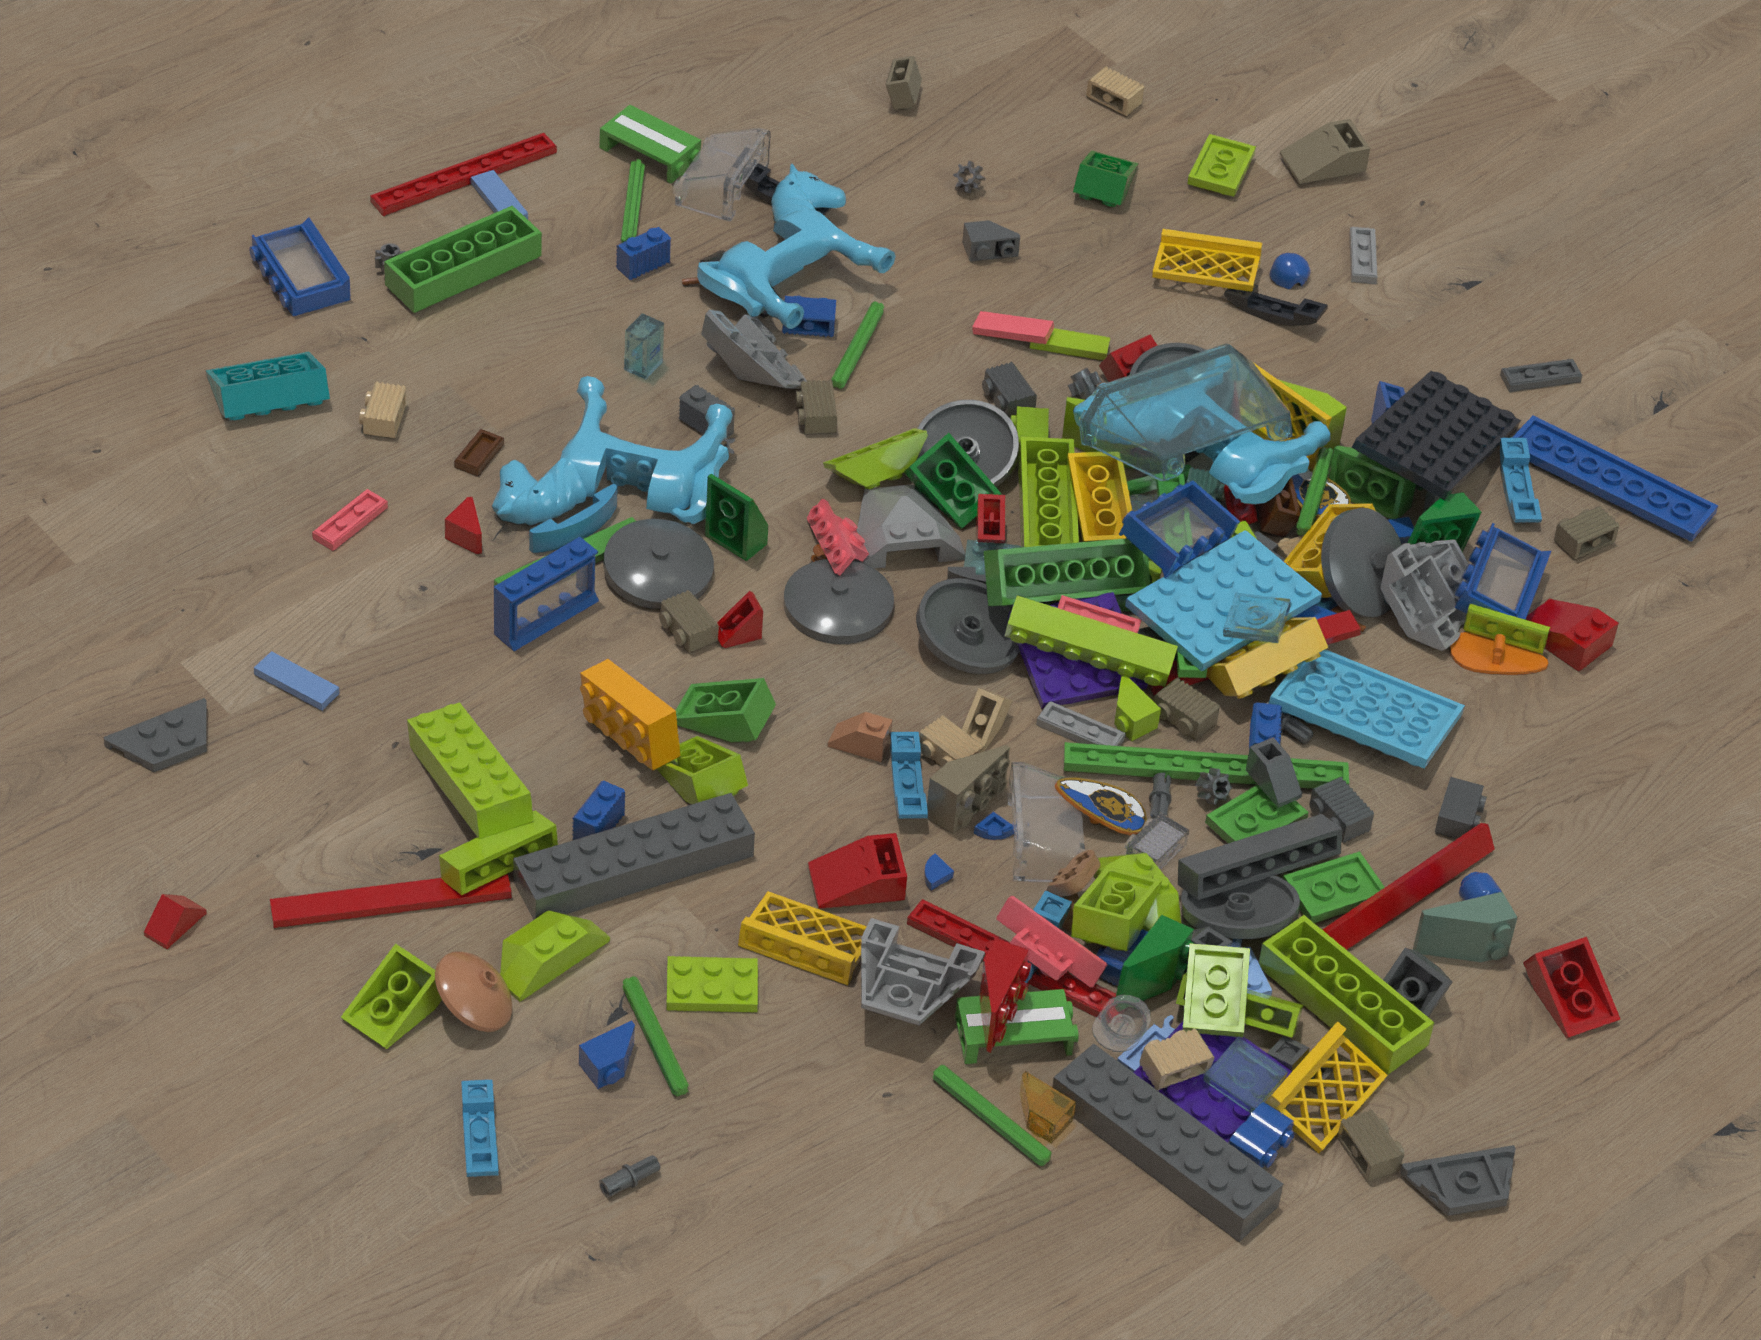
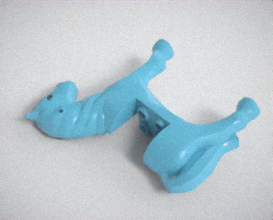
(748, 271)
(1255, 466)
(669, 477)

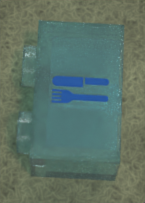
(644, 346)

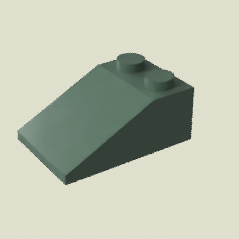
(1468, 929)

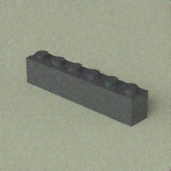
(1259, 856)

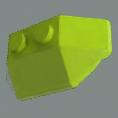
(879, 460)
(1142, 864)
(547, 950)

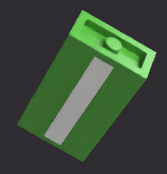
(652, 138)
(1038, 1019)

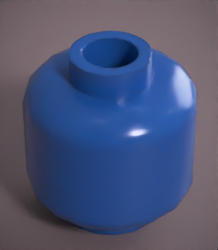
(1477, 885)

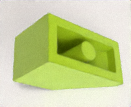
(1135, 711)

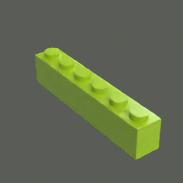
(1090, 641)

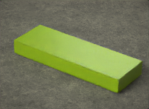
(1075, 344)
(1516, 630)

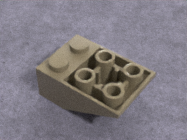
(1327, 153)
(966, 787)

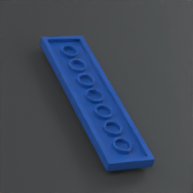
(1616, 479)

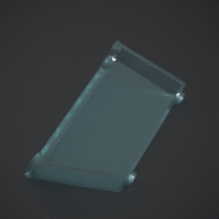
(1181, 408)

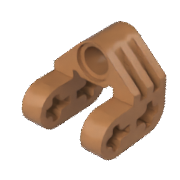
(1074, 879)

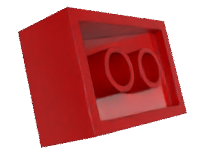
(1576, 631)
(1572, 987)

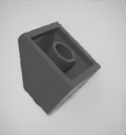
(1418, 980)

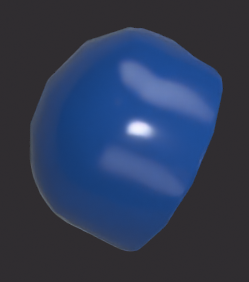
(1289, 270)

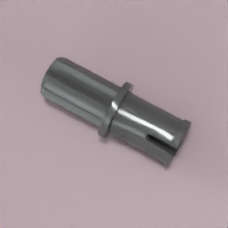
(1295, 727)
(1160, 795)
(628, 1176)

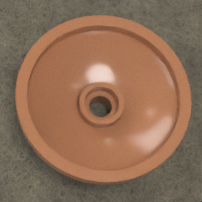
(473, 991)

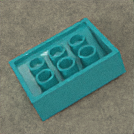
(269, 385)

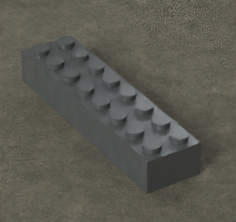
(634, 857)
(1168, 1143)

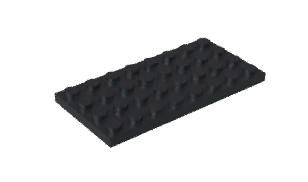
(1436, 434)

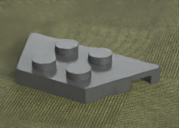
(164, 738)
(1464, 1180)

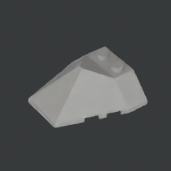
(750, 350)
(904, 520)
(1421, 590)
(907, 980)

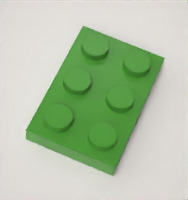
(1251, 815)
(1334, 886)

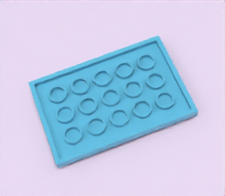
(1196, 598)
(1368, 707)

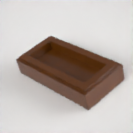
(479, 452)

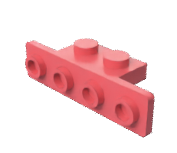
(837, 537)
(1048, 945)

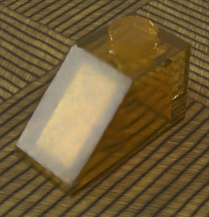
(1044, 1108)

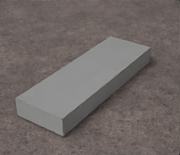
(1363, 255)
(1077, 726)

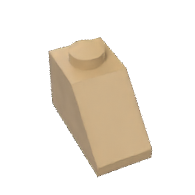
(986, 716)

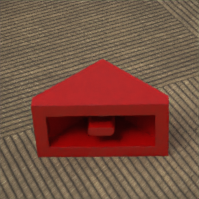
(990, 518)
(463, 527)
(741, 623)
(172, 919)

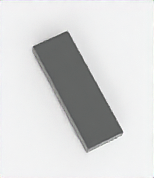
(1541, 375)

